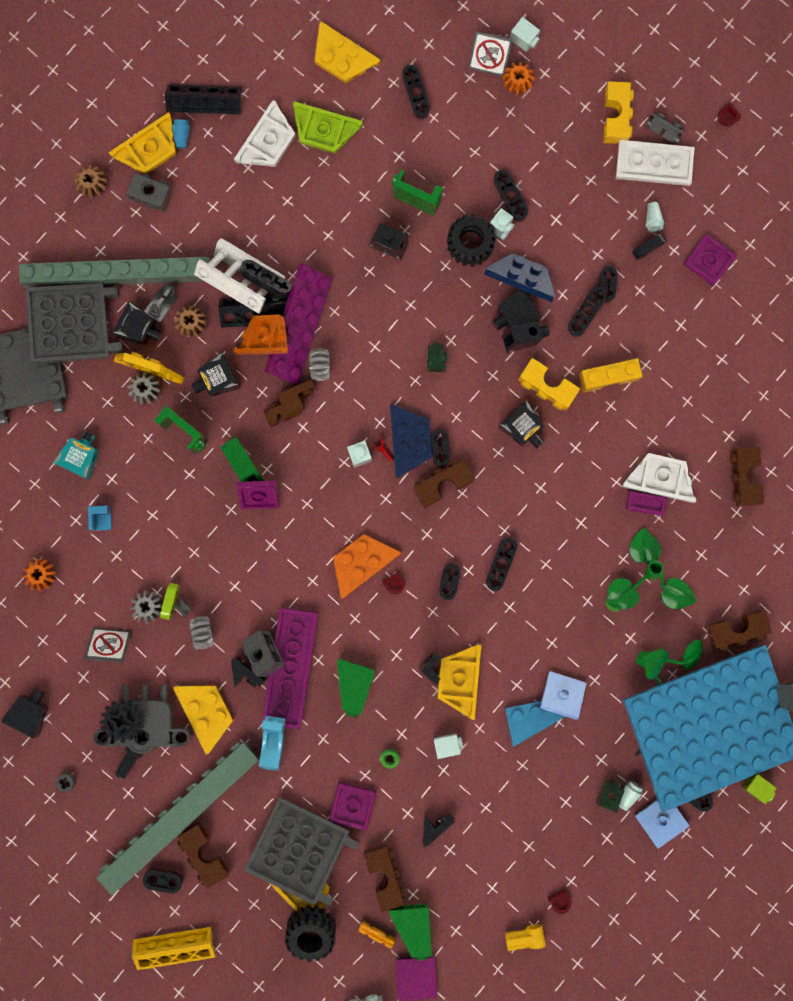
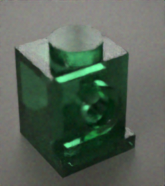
(436, 358)
(603, 799)

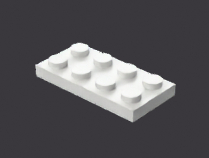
(654, 162)

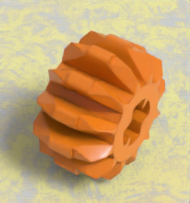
(523, 82)
(34, 569)

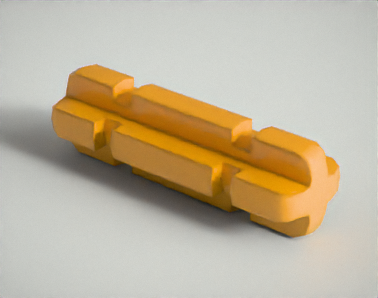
(377, 934)

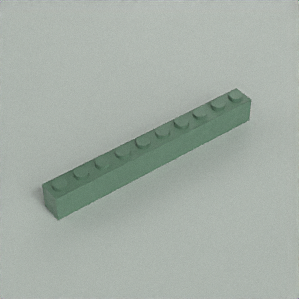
(110, 272)
(173, 822)

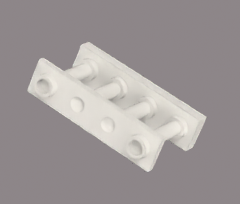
(234, 257)

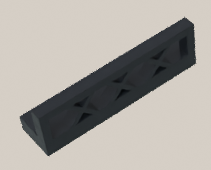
(203, 99)
(233, 307)
(426, 667)

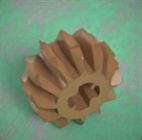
(86, 175)
(188, 328)

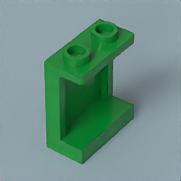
(415, 196)
(167, 417)

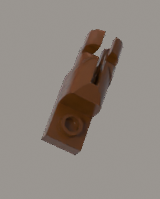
(290, 403)

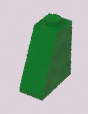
(241, 461)
(354, 686)
(414, 929)

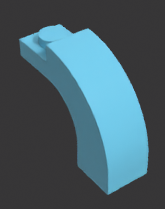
(272, 743)

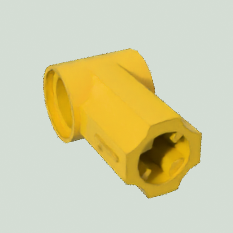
(530, 937)

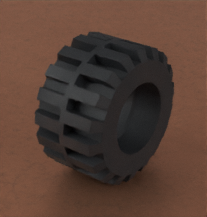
(476, 226)
(310, 946)

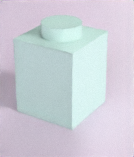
(525, 35)
(359, 454)
(448, 745)

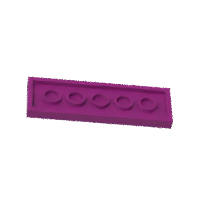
(301, 321)
(289, 684)

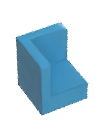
(99, 518)

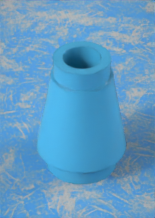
(181, 133)

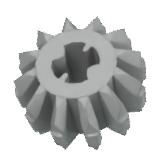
(320, 364)
(137, 384)
(147, 614)
(201, 632)

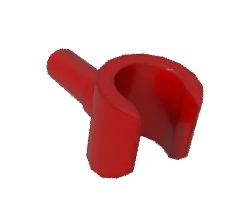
(382, 449)

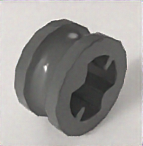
(183, 607)
(71, 779)

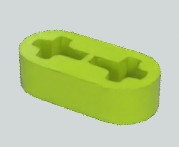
(169, 601)

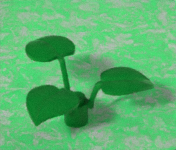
(646, 548)
(654, 660)

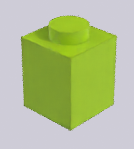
(759, 788)

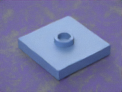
(563, 695)
(661, 825)

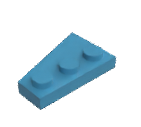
(528, 720)

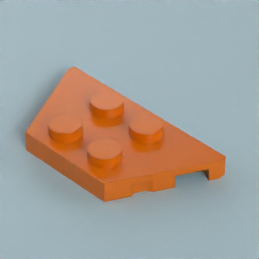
(264, 336)
(361, 562)

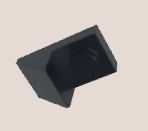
(241, 670)
(432, 831)

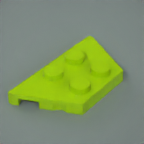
(324, 128)

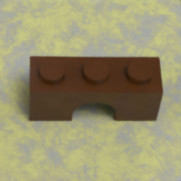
(457, 473)
(745, 492)
(755, 626)
(380, 860)
(209, 871)

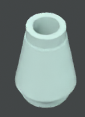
(654, 217)
(631, 794)

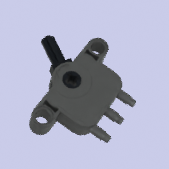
(157, 725)

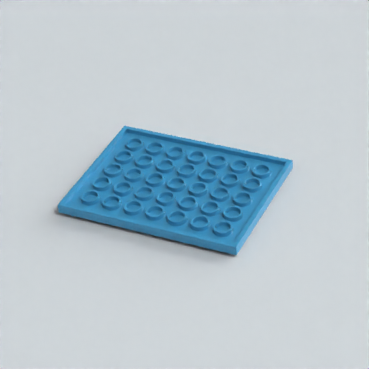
(711, 727)

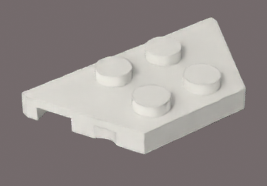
(267, 140)
(662, 477)

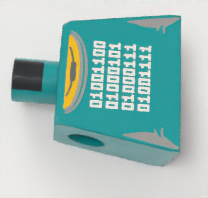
(79, 456)

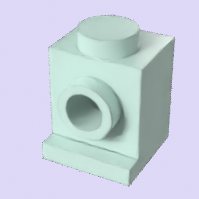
(502, 224)

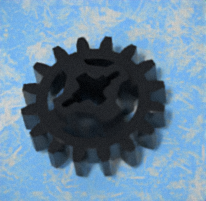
(124, 712)

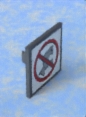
(490, 53)
(108, 645)

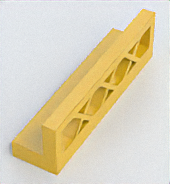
(172, 945)

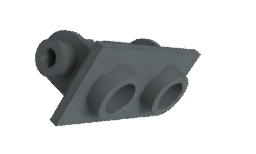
(659, 123)
(161, 303)

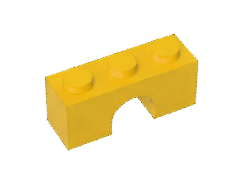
(618, 96)
(606, 375)
(534, 379)

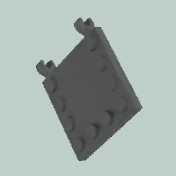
(69, 323)
(27, 383)
(298, 852)

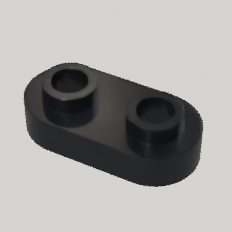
(163, 881)

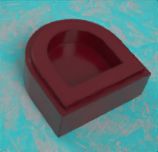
(728, 115)
(394, 583)
(560, 902)

